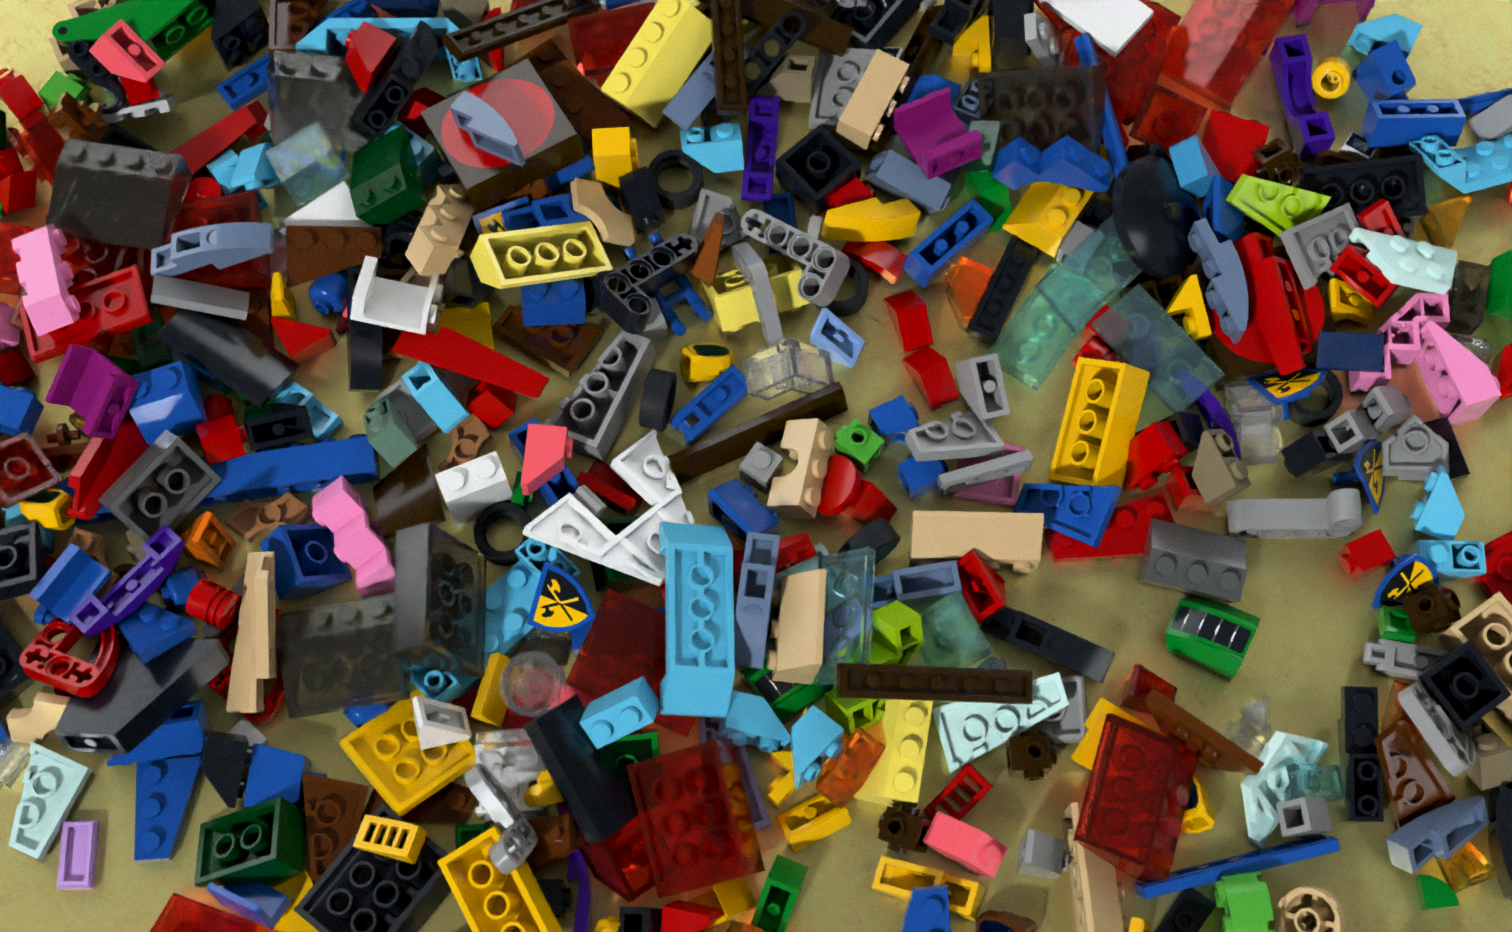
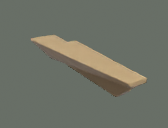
(255, 637)

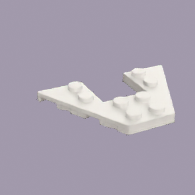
(636, 548)

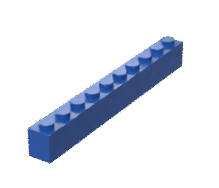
(277, 471)

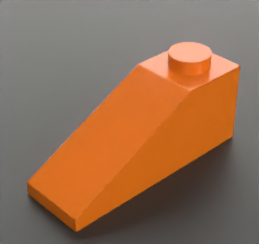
(208, 542)

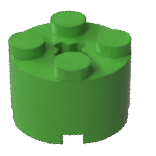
(1244, 903)

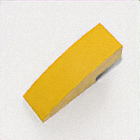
(871, 221)
(898, 878)

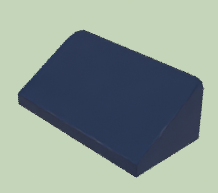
(1349, 351)

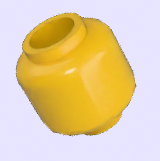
(1331, 87)

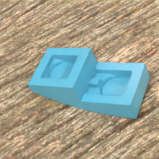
(322, 419)

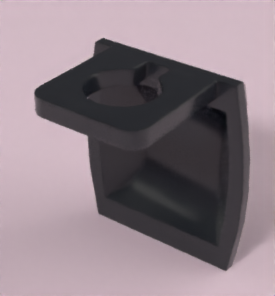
(398, 236)

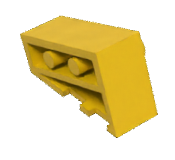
(613, 156)

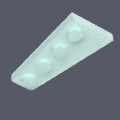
(977, 728)

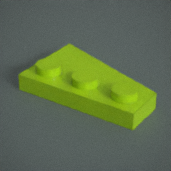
(1275, 204)

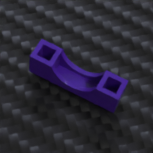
(1307, 124)

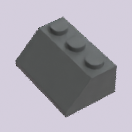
(160, 487)
(1194, 561)

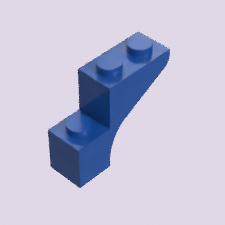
(1061, 163)

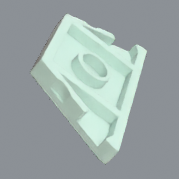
(1409, 261)
(1272, 781)

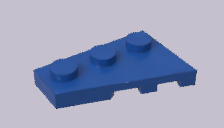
(1071, 510)
(154, 630)
(161, 804)
(927, 910)

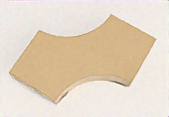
(592, 202)
(36, 721)

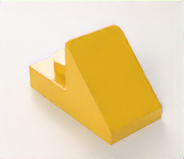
(976, 43)
(1190, 301)
(1348, 303)
(781, 786)
(731, 896)

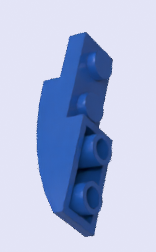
(548, 212)

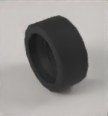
(677, 158)
(852, 305)
(657, 399)
(1315, 418)
(484, 520)
(876, 535)

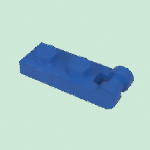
(711, 404)

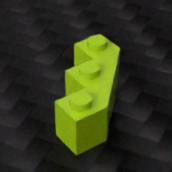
(896, 637)

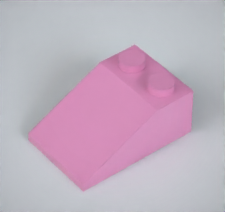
(1454, 376)

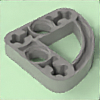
(1450, 746)

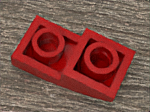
(879, 256)

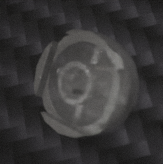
(531, 684)

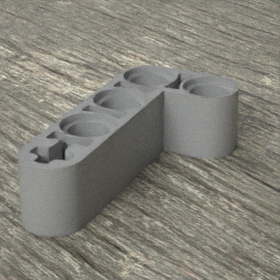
(794, 246)
(1296, 518)

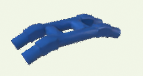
(684, 292)

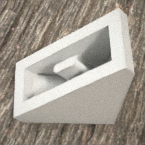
(439, 722)

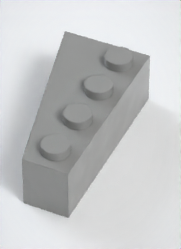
(605, 395)

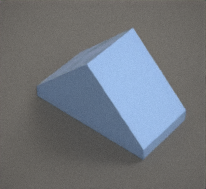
(837, 338)

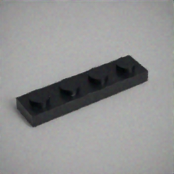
(1002, 290)

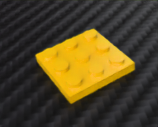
(393, 761)

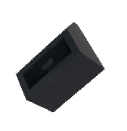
(238, 31)

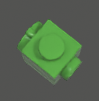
(59, 84)
(858, 444)

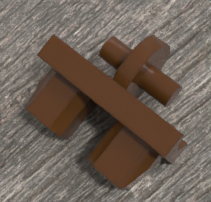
(83, 119)
(65, 448)

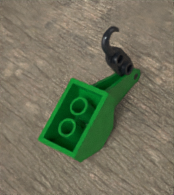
(160, 23)

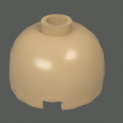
(1310, 911)

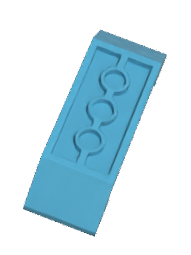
(331, 36)
(1468, 167)
(505, 618)
(697, 620)

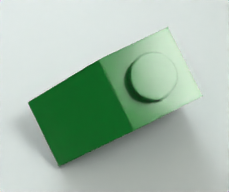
(991, 196)
(779, 895)

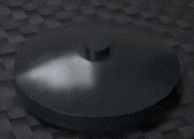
(1154, 216)

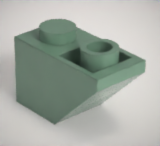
(388, 432)

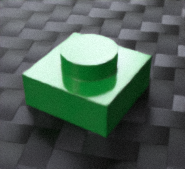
(517, 496)
(1395, 625)

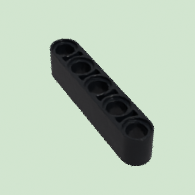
(764, 61)

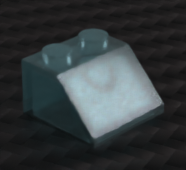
(308, 164)
(952, 634)

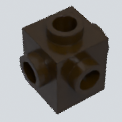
(1277, 163)
(1432, 608)
(1022, 764)
(904, 829)

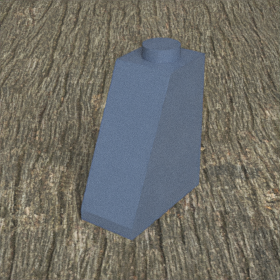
(904, 179)

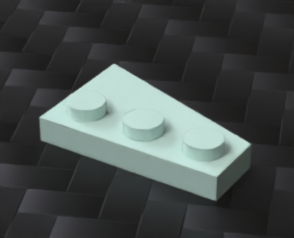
(47, 797)

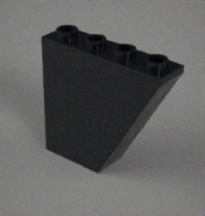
(138, 696)

